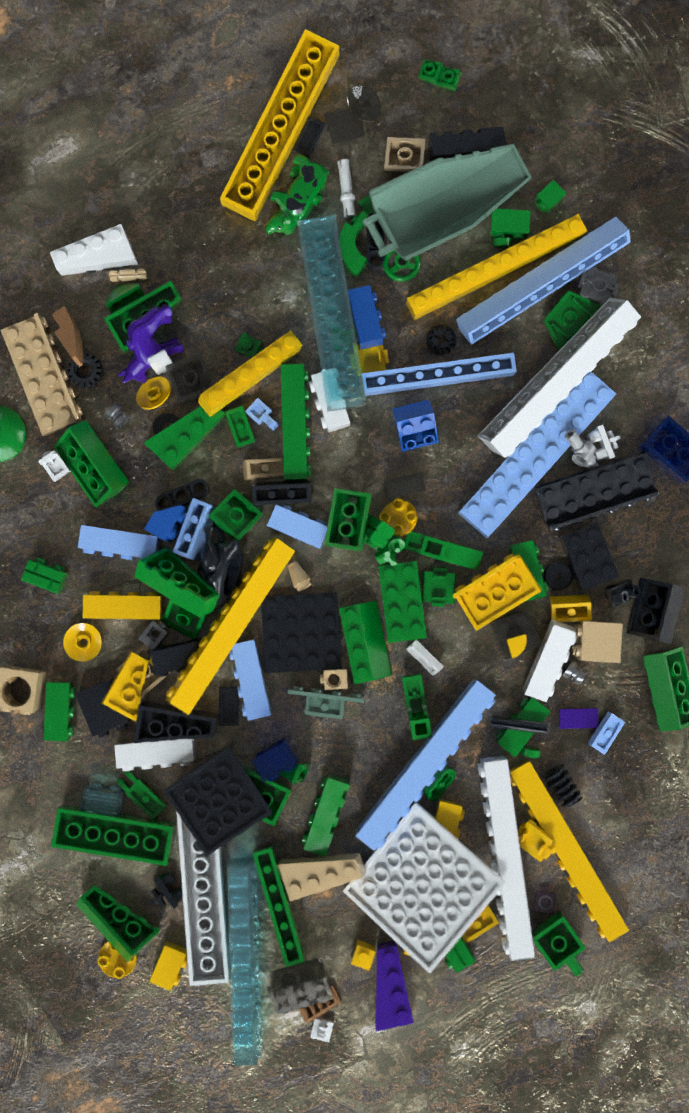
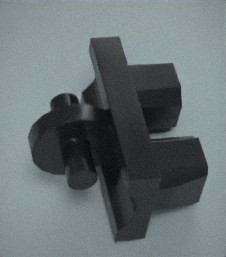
(621, 593)
(173, 897)

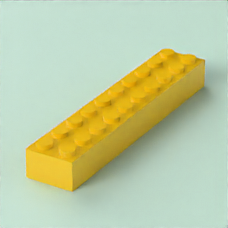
(280, 125)

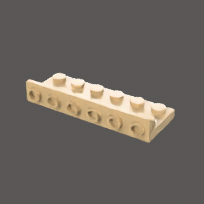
(42, 374)

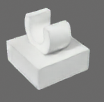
(322, 1029)

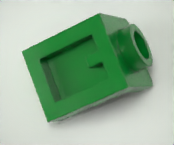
(249, 346)

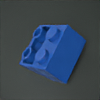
(415, 425)
(166, 522)

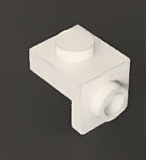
(54, 465)

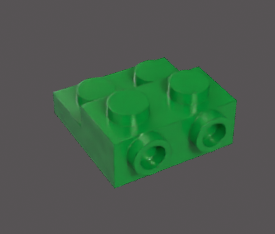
(236, 515)

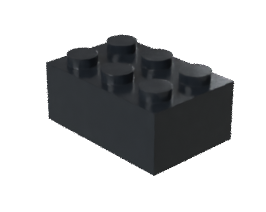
(588, 557)

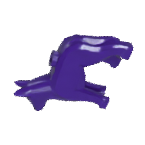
(144, 346)

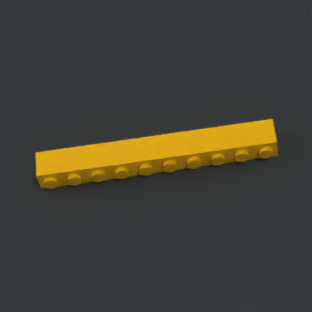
(496, 267)
(229, 625)
(568, 851)

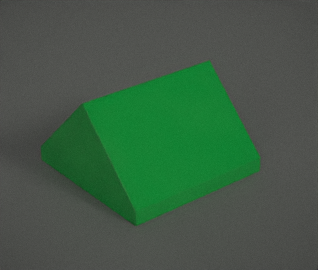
(183, 620)

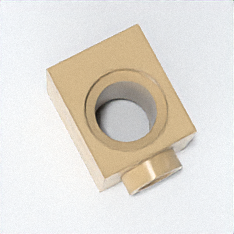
(342, 684)

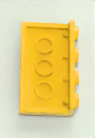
(497, 591)

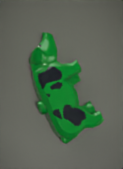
(301, 197)

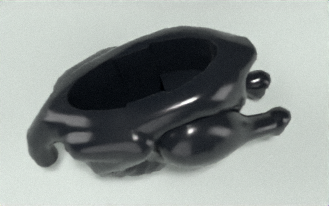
(220, 563)

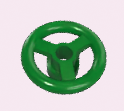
(391, 272)

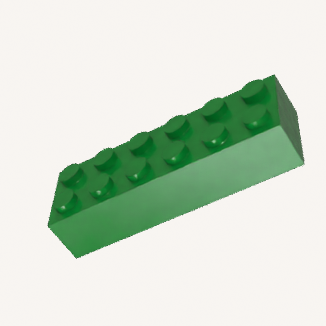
(113, 835)

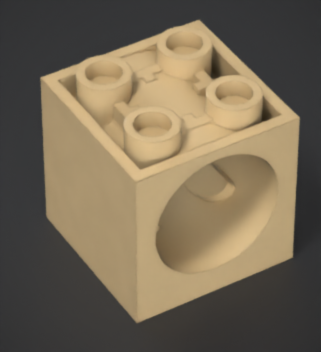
(597, 641)
(34, 678)

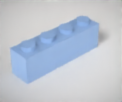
(117, 542)
(251, 680)

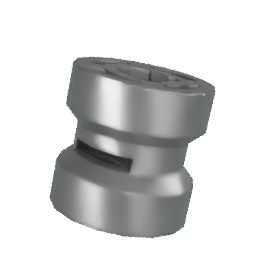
(118, 416)
(574, 672)

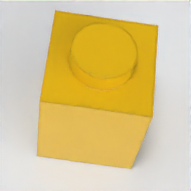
(363, 954)

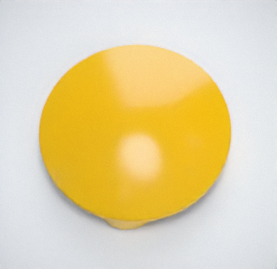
(400, 516)
(113, 963)

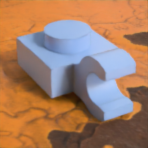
(260, 413)

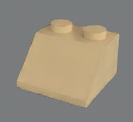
(404, 154)

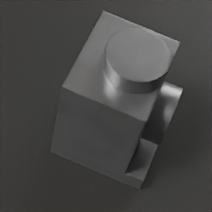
(148, 638)

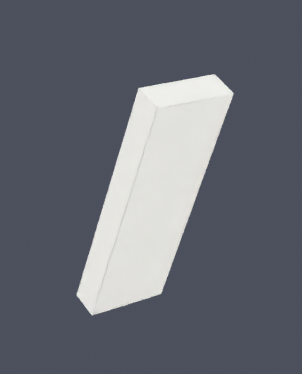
(159, 362)

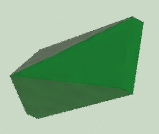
(123, 295)
(297, 774)

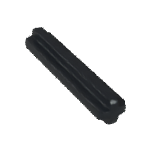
(521, 725)

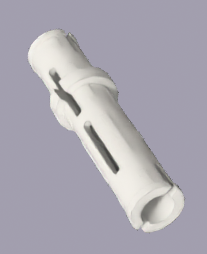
(347, 196)

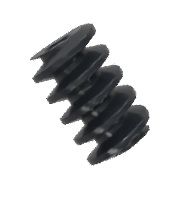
(563, 786)

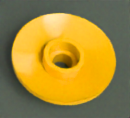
(153, 393)
(73, 645)

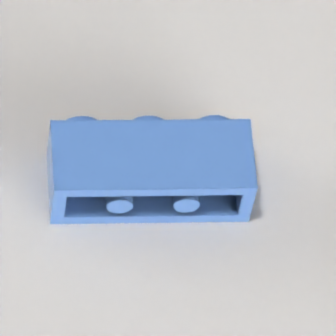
(298, 525)
(192, 536)

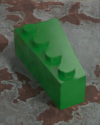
(121, 319)
(183, 436)
(177, 581)
(326, 814)
(116, 922)

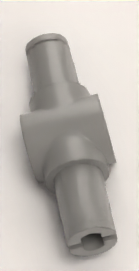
(582, 450)

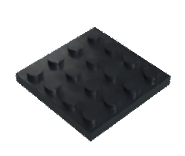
(301, 632)
(218, 801)

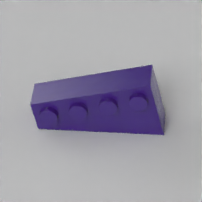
(392, 999)

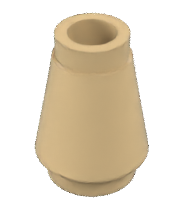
(299, 577)

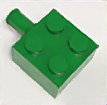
(559, 943)

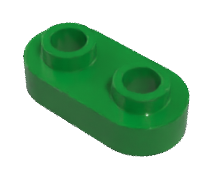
(440, 784)

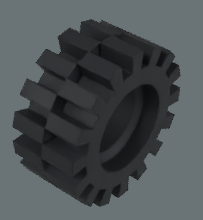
(88, 381)

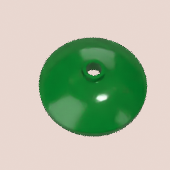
(12, 434)

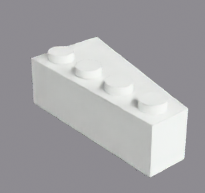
(95, 252)

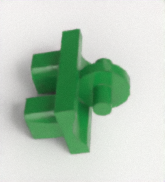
(388, 554)

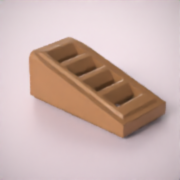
(322, 1009)

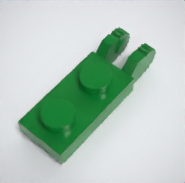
(142, 795)

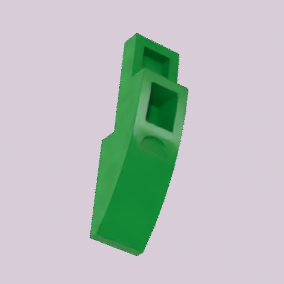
(443, 550)

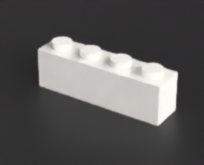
(549, 660)
(154, 753)

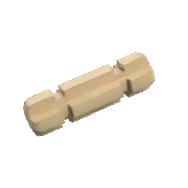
(128, 275)

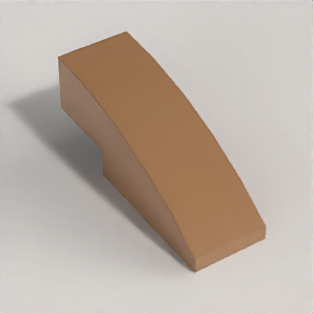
(69, 335)

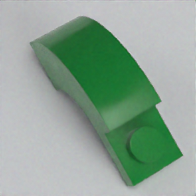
(352, 259)
(416, 706)

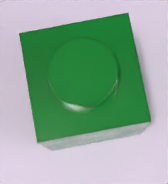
(549, 197)

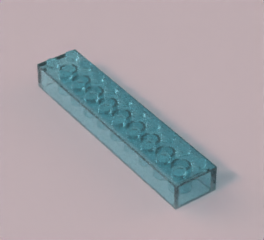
(331, 313)
(244, 962)

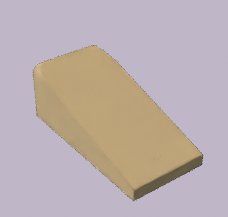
(263, 468)

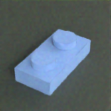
(606, 732)

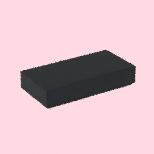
(309, 137)
(228, 706)

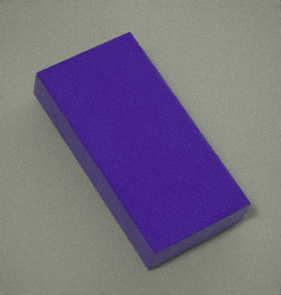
(578, 718)

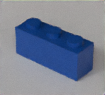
(366, 317)

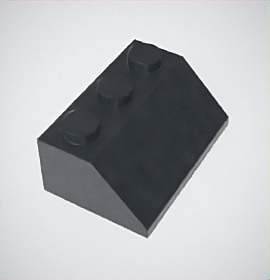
(656, 610)

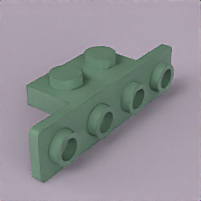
(324, 704)

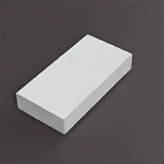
(424, 657)

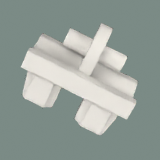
(606, 451)

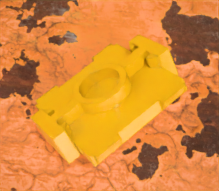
(373, 359)
(535, 840)

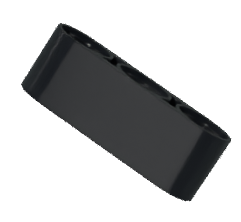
(372, 251)
(190, 487)

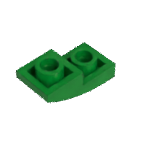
(438, 75)

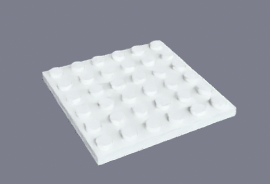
(424, 887)

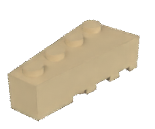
(315, 874)

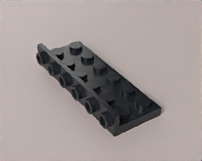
(596, 491)

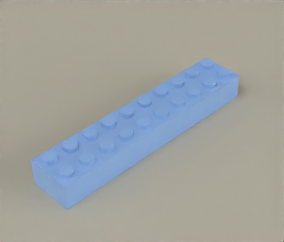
(535, 455)
(424, 764)

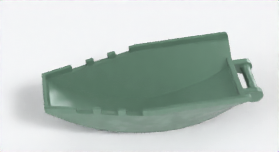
(443, 199)

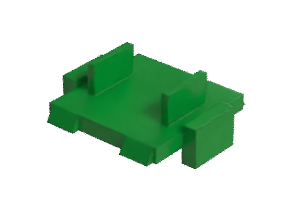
(438, 587)

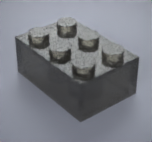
(299, 986)

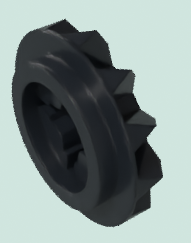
(445, 347)

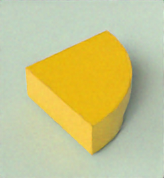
(516, 645)

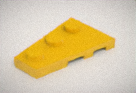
(127, 687)

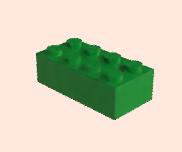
(402, 602)

